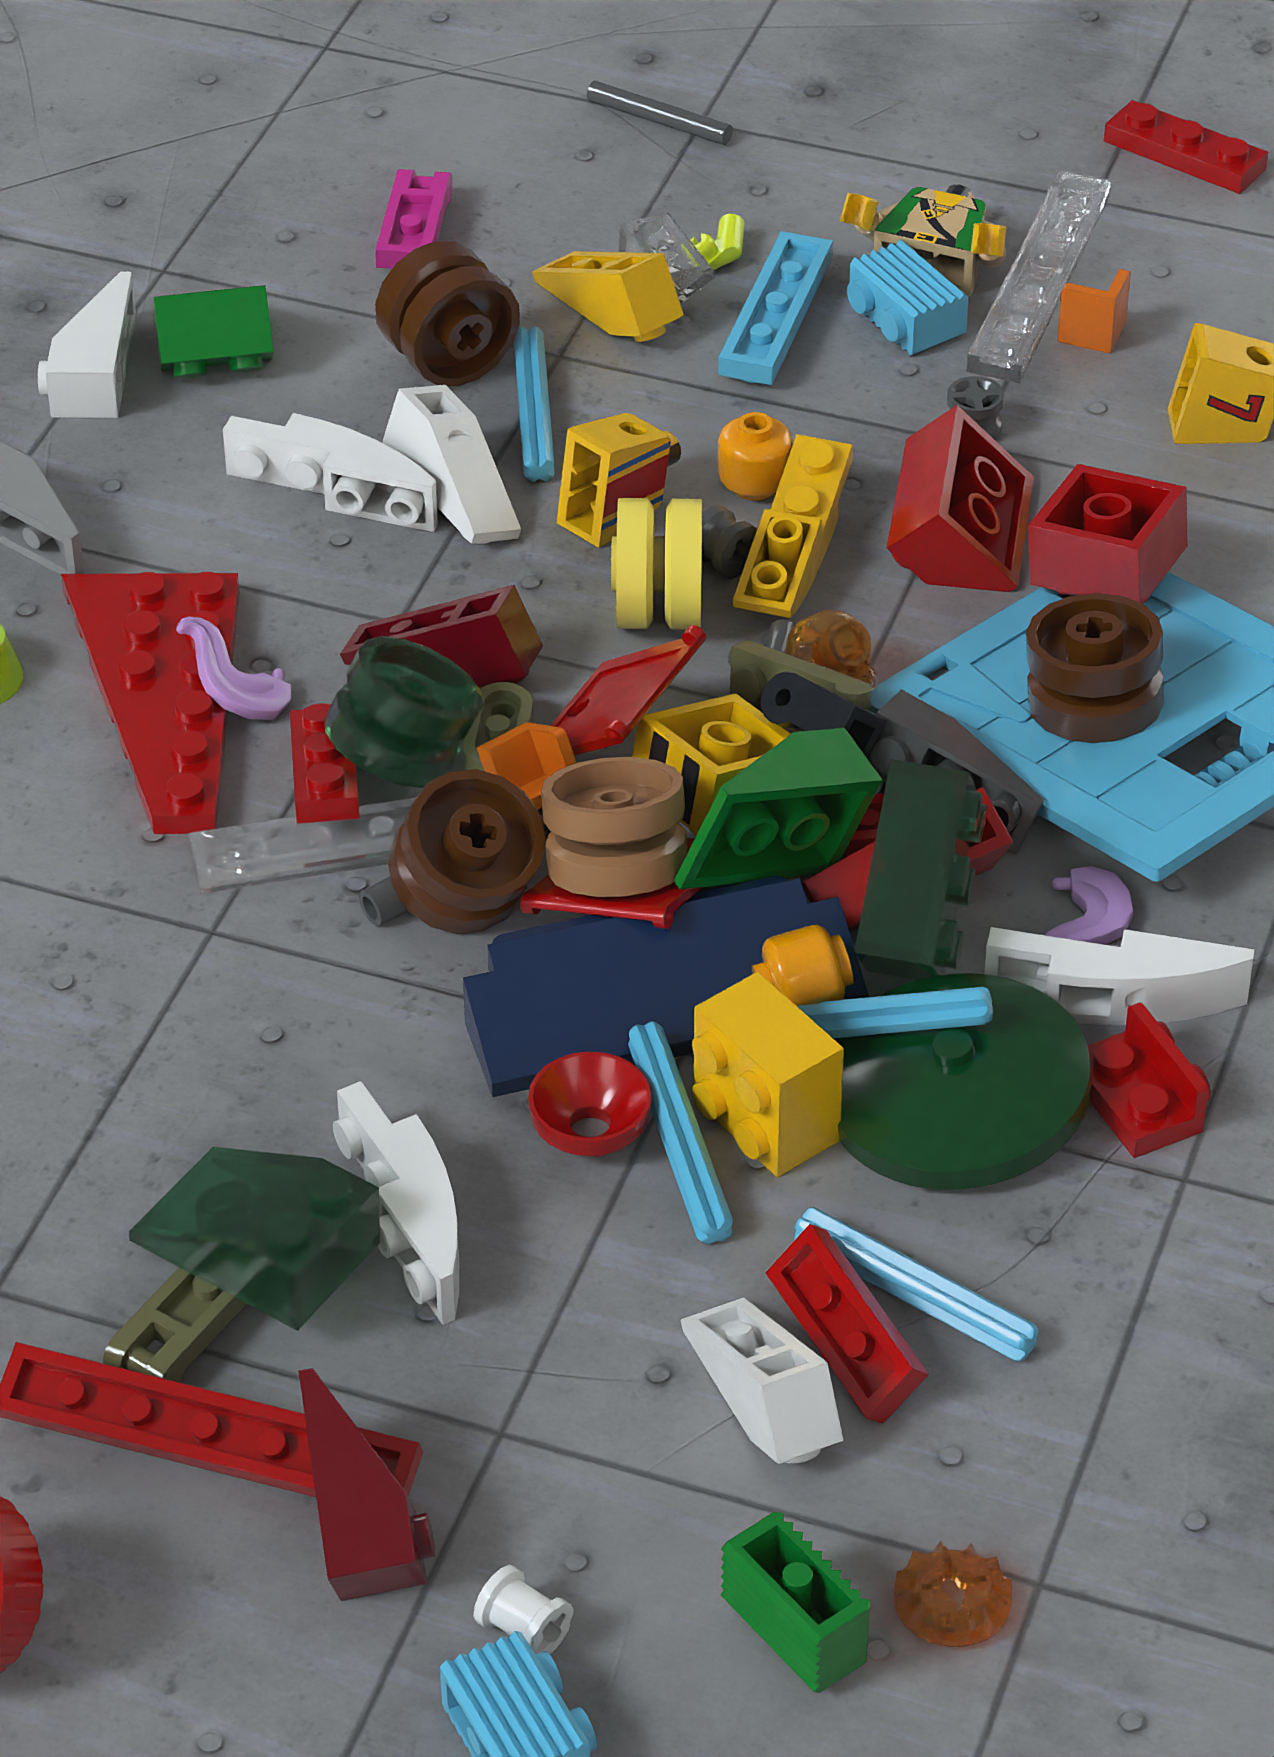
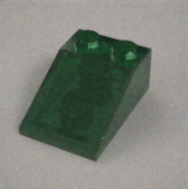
(266, 1228)

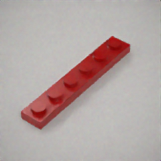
(175, 1420)

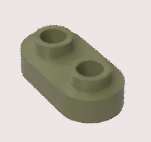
(503, 709)

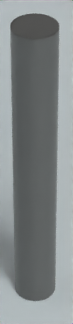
(659, 112)

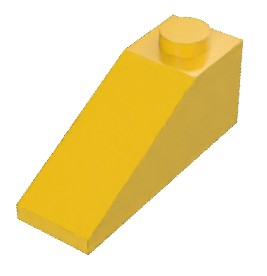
(615, 290)

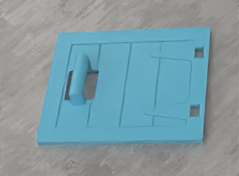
(1123, 790)

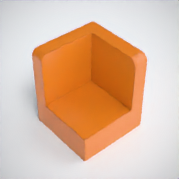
(1094, 316)
(528, 756)

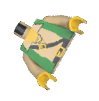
(940, 226)

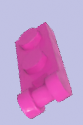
(412, 214)

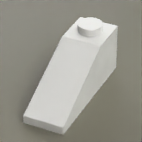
(91, 355)
(767, 1379)

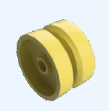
(657, 563)

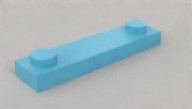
(775, 308)

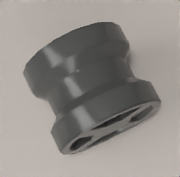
(979, 399)
(725, 541)

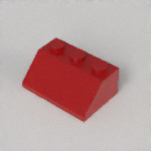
(960, 507)

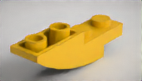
(795, 529)

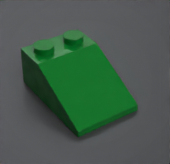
(784, 812)

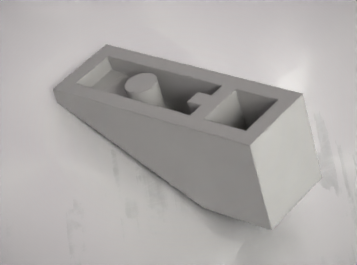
(33, 516)

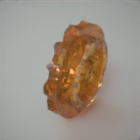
(933, 1614)

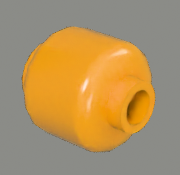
(753, 455)
(806, 965)

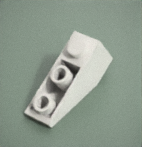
(447, 442)

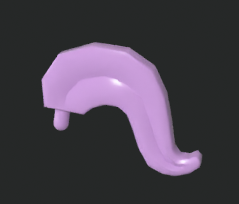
(241, 693)
(1103, 901)

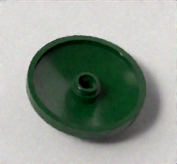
(967, 1099)

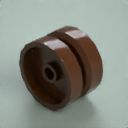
(447, 313)
(1095, 667)
(466, 851)

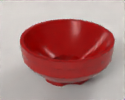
(589, 1087)

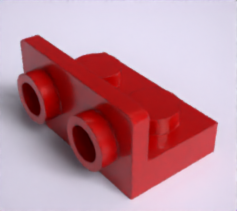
(1147, 1085)

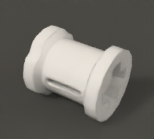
(518, 1607)

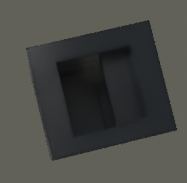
(807, 706)

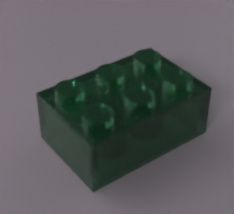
(920, 871)

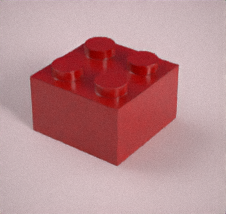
(1107, 534)

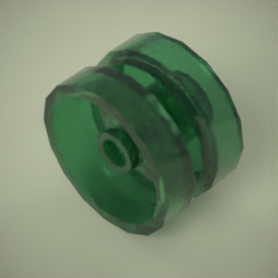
(403, 711)

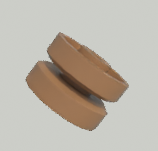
(614, 826)

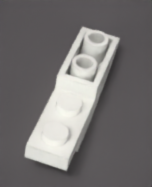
(346, 466)
(1098, 981)
(414, 1196)

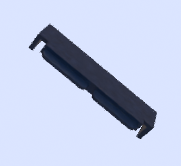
(598, 976)

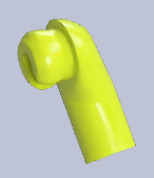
(728, 242)

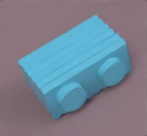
(907, 298)
(511, 1703)

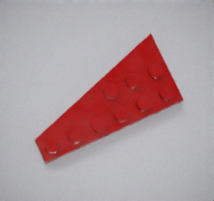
(153, 683)

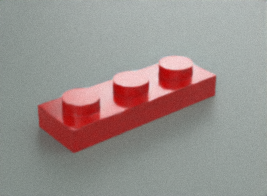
(1186, 146)
(321, 774)
(846, 1324)

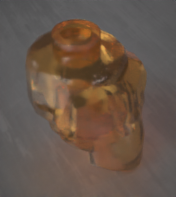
(834, 642)

